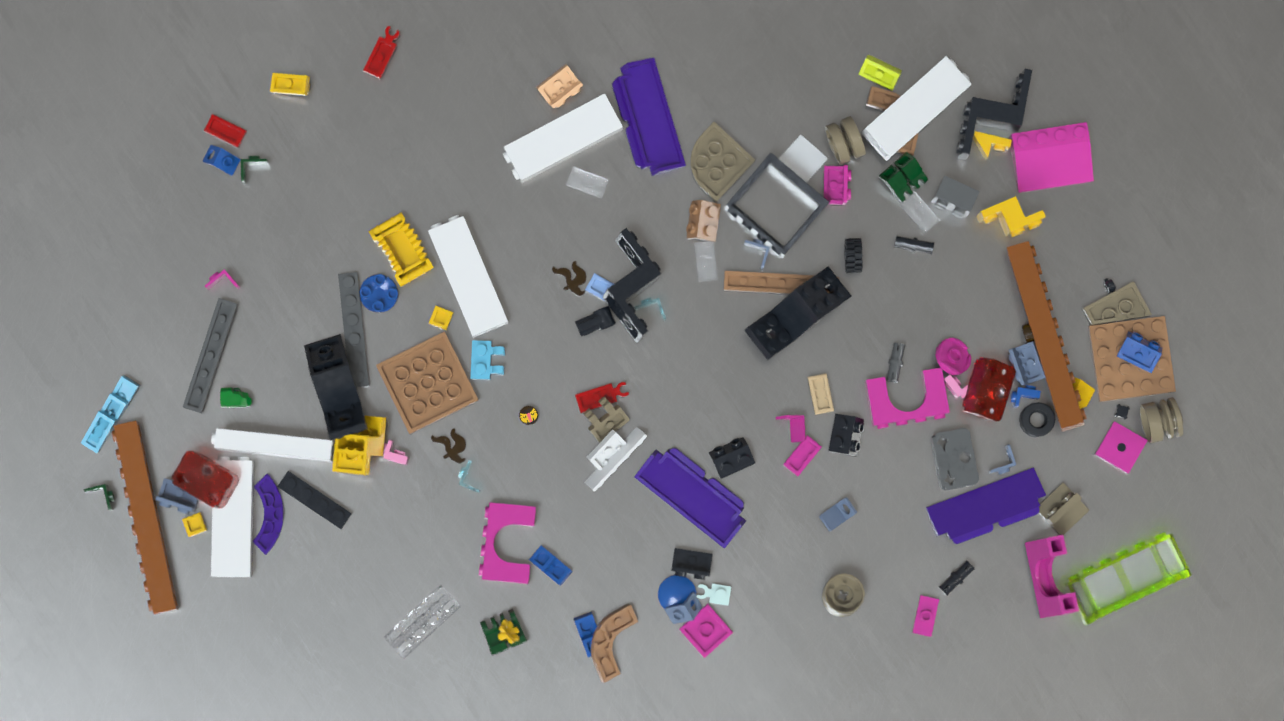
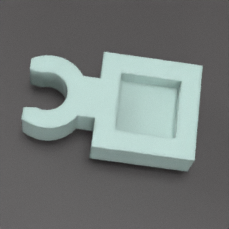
(718, 594)

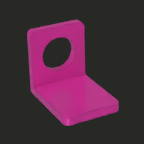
(216, 277)
(797, 427)

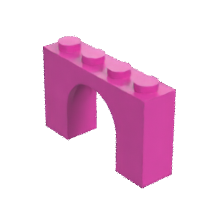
(884, 413)
(500, 516)
(1040, 558)

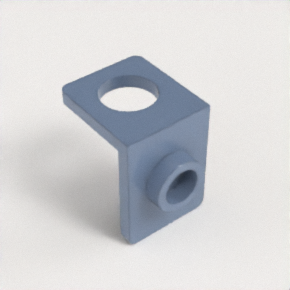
(759, 245)
(1004, 469)
(837, 514)
(684, 612)

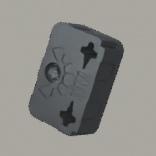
(948, 459)

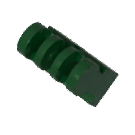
(896, 178)
(495, 644)

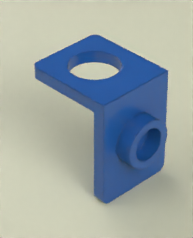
(222, 159)

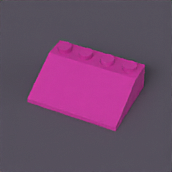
(1052, 157)

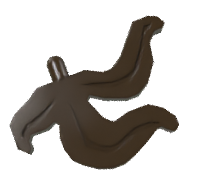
(573, 284)
(459, 446)

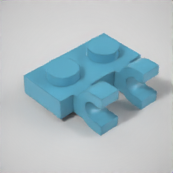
(481, 360)

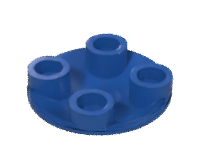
(378, 293)
(675, 591)

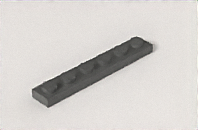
(353, 327)
(210, 355)

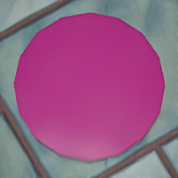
(953, 356)

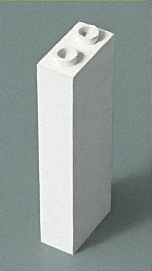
(916, 108)
(562, 138)
(467, 276)
(273, 445)
(234, 524)

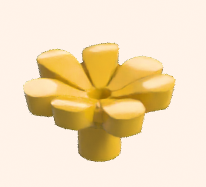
(508, 632)

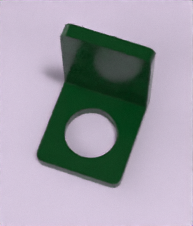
(252, 160)
(109, 496)

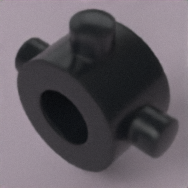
(1109, 285)
(1122, 411)

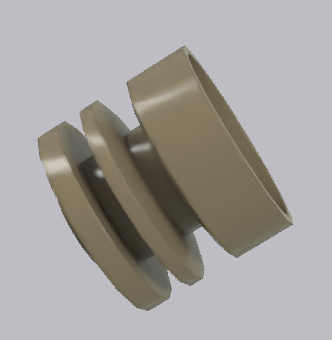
(1161, 420)
(846, 584)

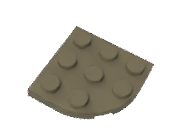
(718, 161)

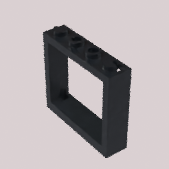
(750, 223)

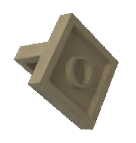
(1062, 509)

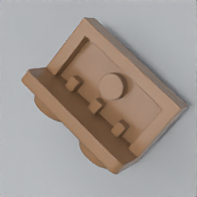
(703, 220)

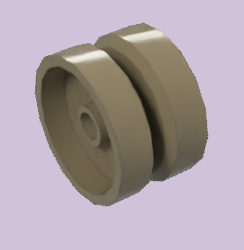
(845, 140)

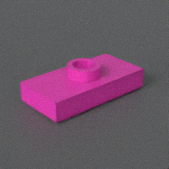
(802, 456)
(925, 616)

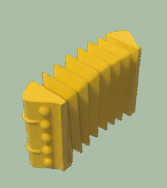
(402, 247)

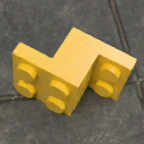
(1011, 217)
(354, 451)

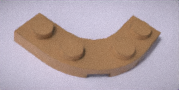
(881, 100)
(603, 640)

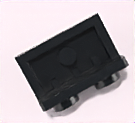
(846, 435)
(732, 457)
(691, 563)

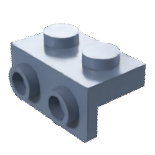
(1026, 363)
(175, 496)

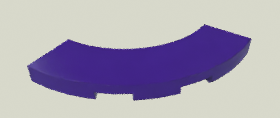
(273, 514)

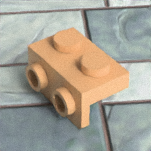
(559, 87)

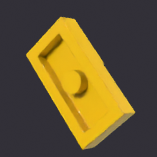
(289, 84)

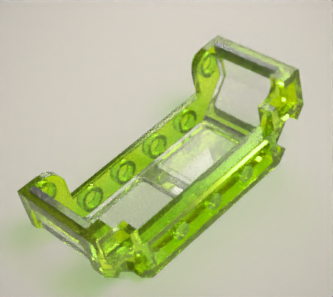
(1128, 577)

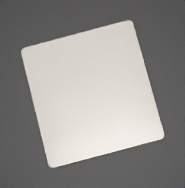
(803, 158)

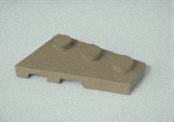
(1118, 306)

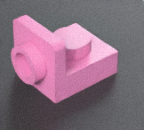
(953, 385)
(397, 456)

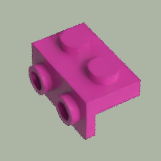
(836, 184)

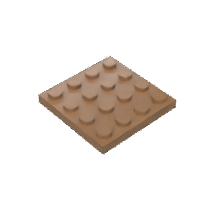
(1121, 379)
(427, 382)

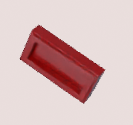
(225, 130)

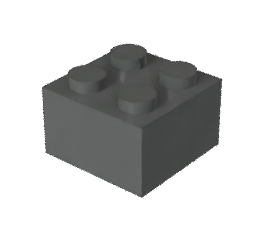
(955, 197)

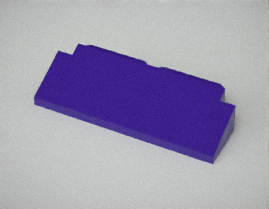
(648, 117)
(691, 494)
(977, 510)

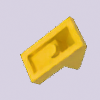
(985, 141)

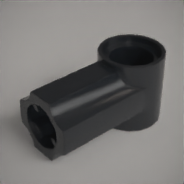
(598, 320)

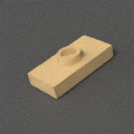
(820, 394)

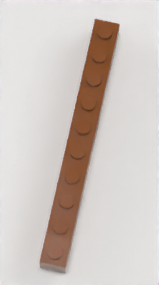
(1045, 336)
(145, 517)

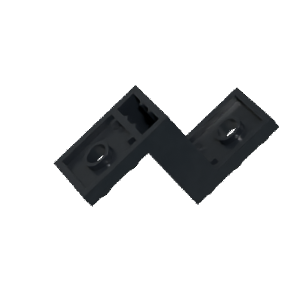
(994, 114)
(632, 284)
(798, 313)
(335, 387)

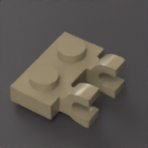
(613, 419)

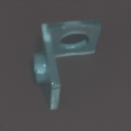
(649, 302)
(463, 473)

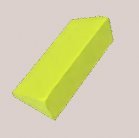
(880, 72)

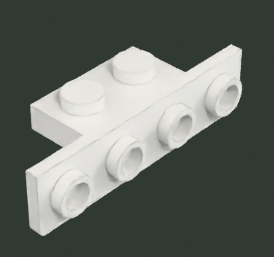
(610, 455)

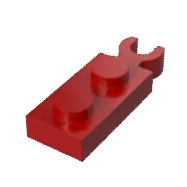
(381, 54)
(590, 398)

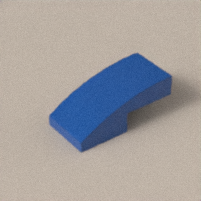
(550, 565)
(586, 627)

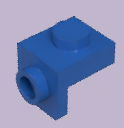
(1027, 392)

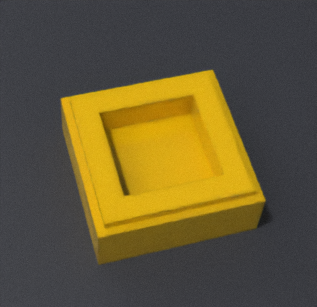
(441, 317)
(194, 524)

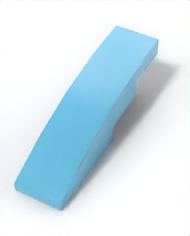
(110, 414)

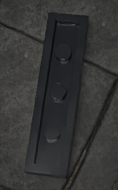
(314, 500)

